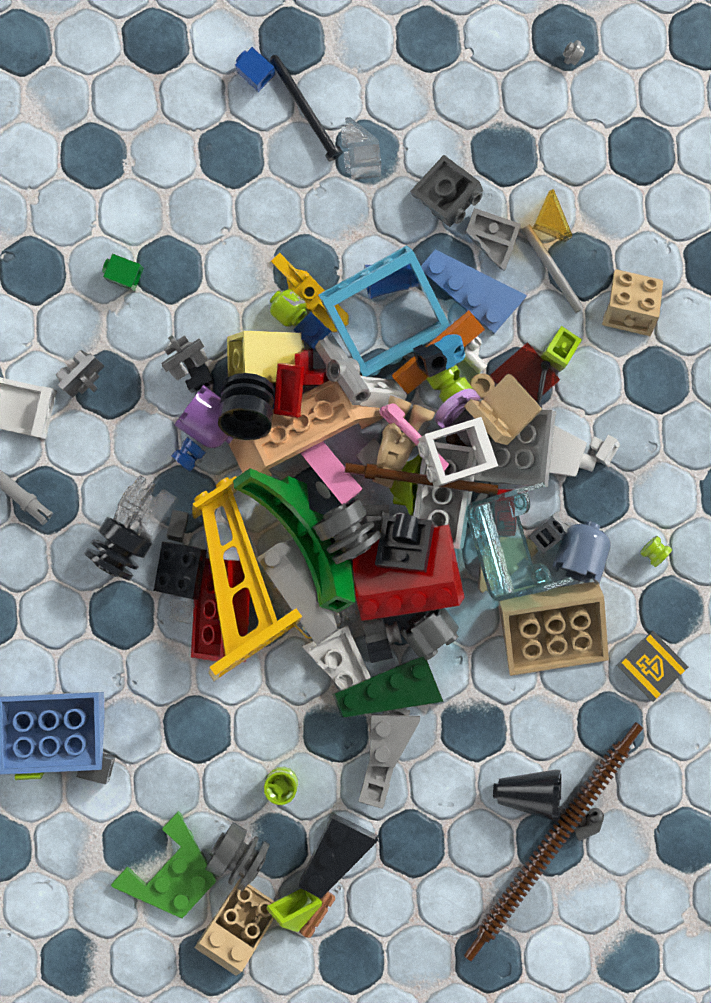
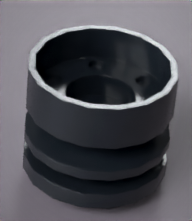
(246, 406)
(117, 549)

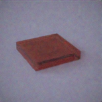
(526, 369)

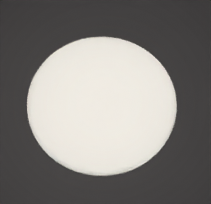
(322, 489)

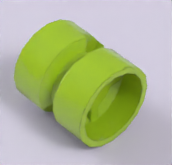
(448, 383)
(281, 786)

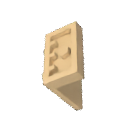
(634, 303)
(505, 410)

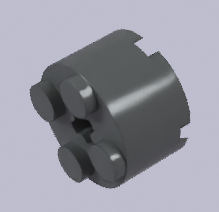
(430, 631)

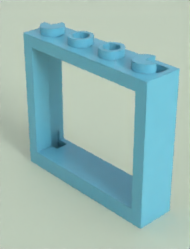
(368, 277)

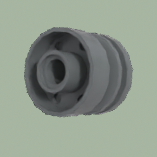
(344, 527)
(237, 856)

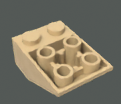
(236, 928)

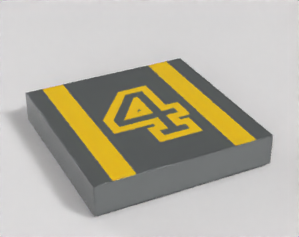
(652, 666)

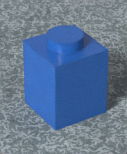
(254, 68)

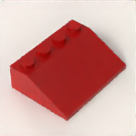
(399, 592)

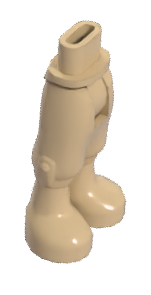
(395, 445)

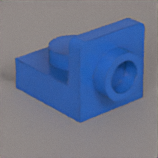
(312, 330)

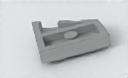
(493, 235)

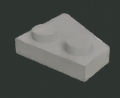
(390, 737)

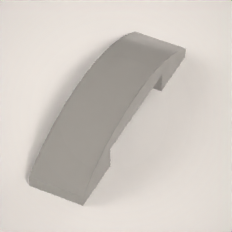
(378, 778)

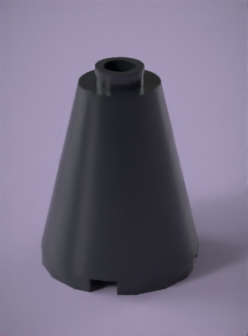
(531, 793)

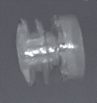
(145, 508)

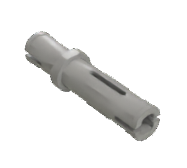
(26, 500)

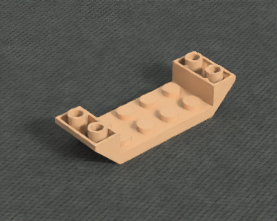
(323, 415)

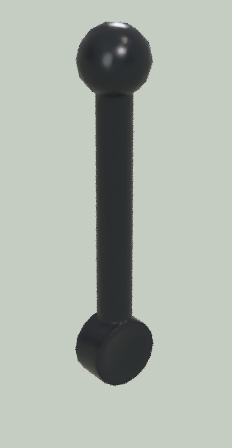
(545, 365)

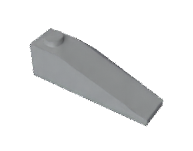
(295, 582)

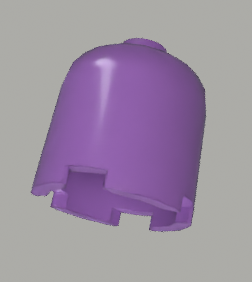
(201, 419)

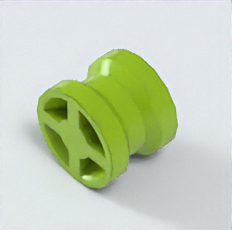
(655, 551)

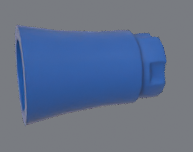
(397, 281)

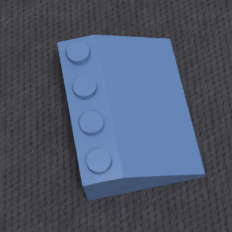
(51, 732)

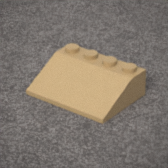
(555, 628)

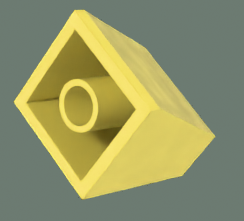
(261, 351)

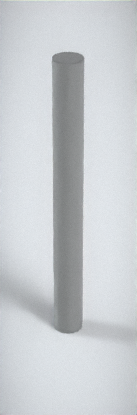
(552, 268)

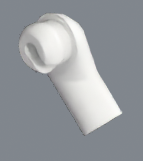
(472, 355)

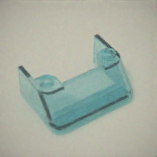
(504, 548)

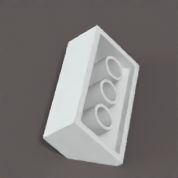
(445, 504)

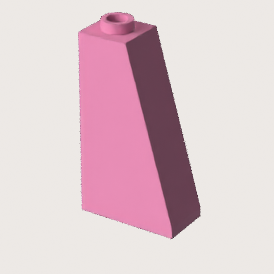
(332, 472)

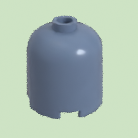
(583, 552)

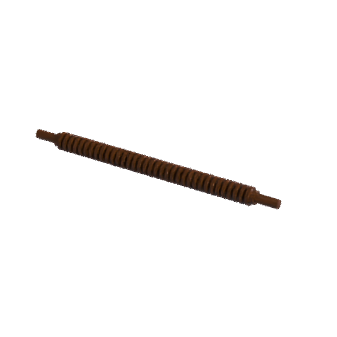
(487, 932)

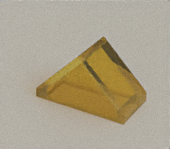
(552, 219)

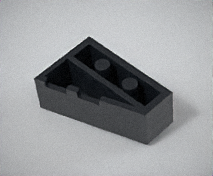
(335, 854)

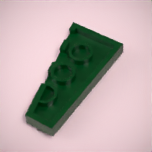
(393, 689)

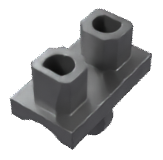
(174, 363)
(81, 376)

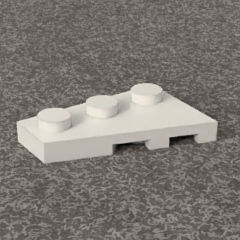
(339, 658)

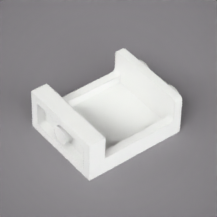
(25, 407)

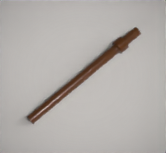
(371, 471)

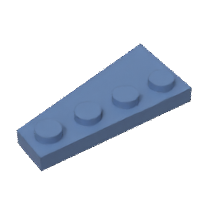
(474, 291)

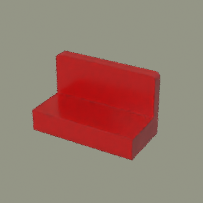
(311, 375)

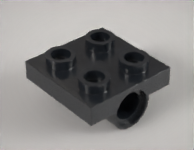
(405, 543)
(180, 570)

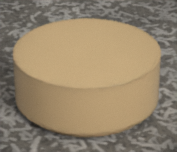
(482, 384)

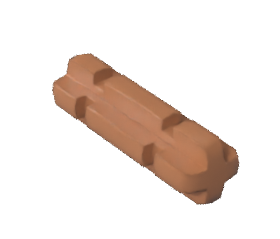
(309, 928)

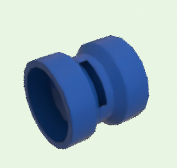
(185, 459)

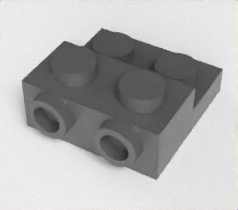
(448, 191)

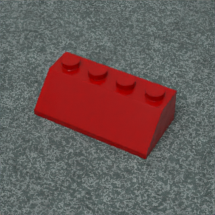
(206, 628)

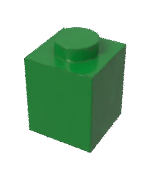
(122, 272)

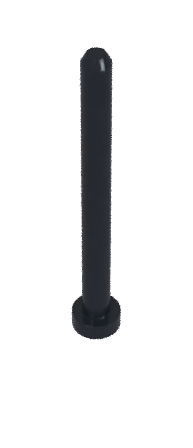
(332, 151)

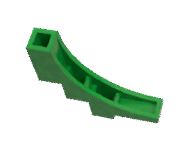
(290, 505)

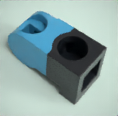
(440, 355)

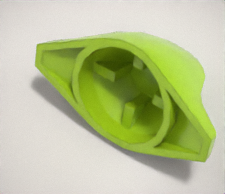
(405, 492)

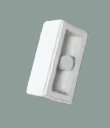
(381, 391)

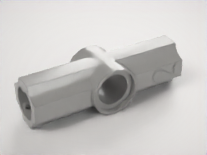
(343, 370)

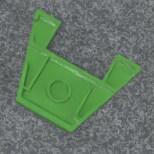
(179, 881)

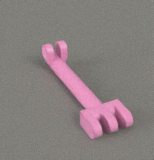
(394, 414)

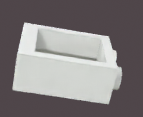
(480, 444)

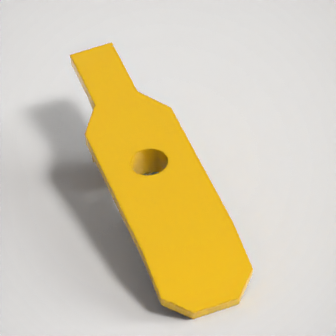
(300, 281)

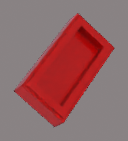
(289, 390)

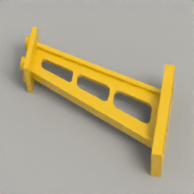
(237, 648)

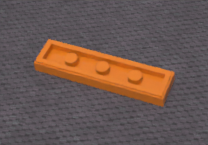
(410, 376)

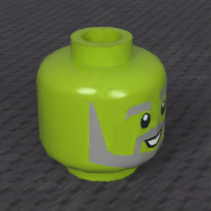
(288, 308)

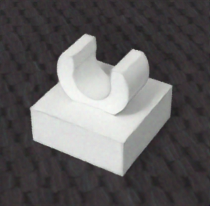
(605, 449)

